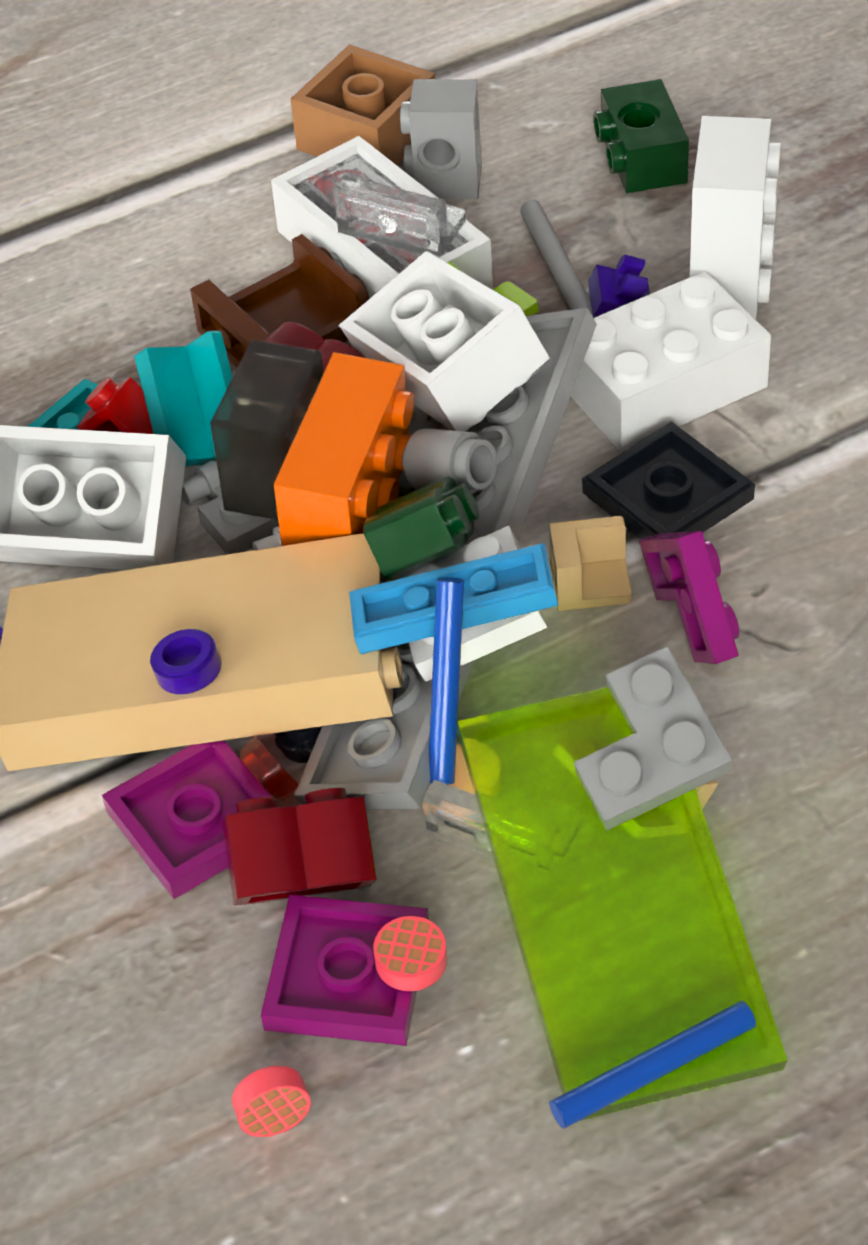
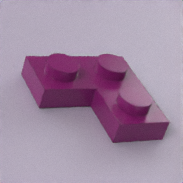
(685, 571)

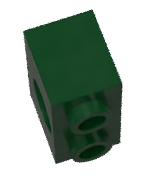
(642, 136)

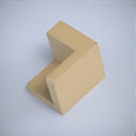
(589, 563)

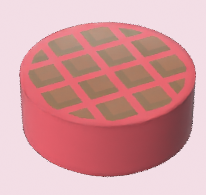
(410, 953)
(270, 1101)

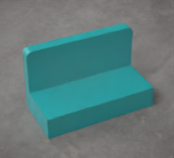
(184, 392)

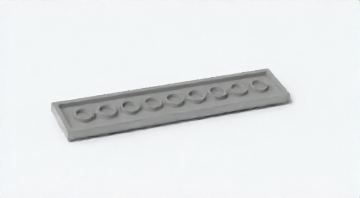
(390, 755)

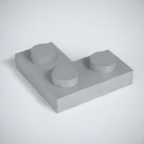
(669, 748)

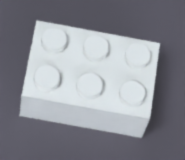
(733, 204)
(453, 336)
(670, 360)
(89, 497)

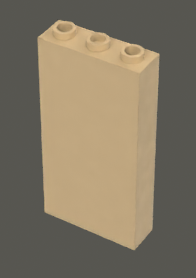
(280, 618)

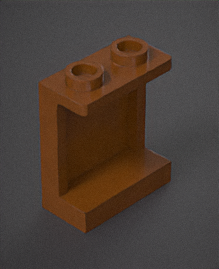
(307, 292)

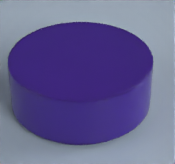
(185, 661)

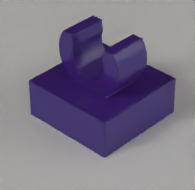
(617, 287)

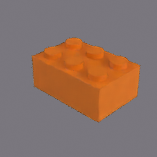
(345, 451)

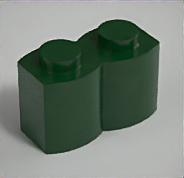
(421, 526)

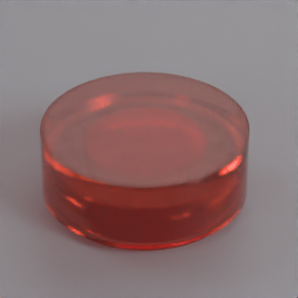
(267, 769)

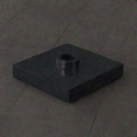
(668, 485)

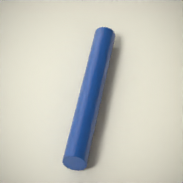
(445, 679)
(652, 1064)

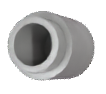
(444, 453)

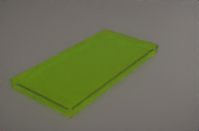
(615, 926)

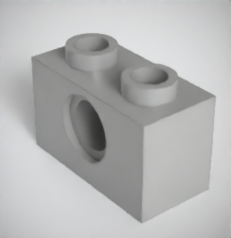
(443, 137)

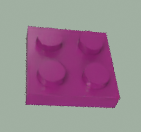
(178, 812)
(328, 975)

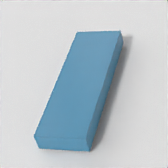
(493, 591)

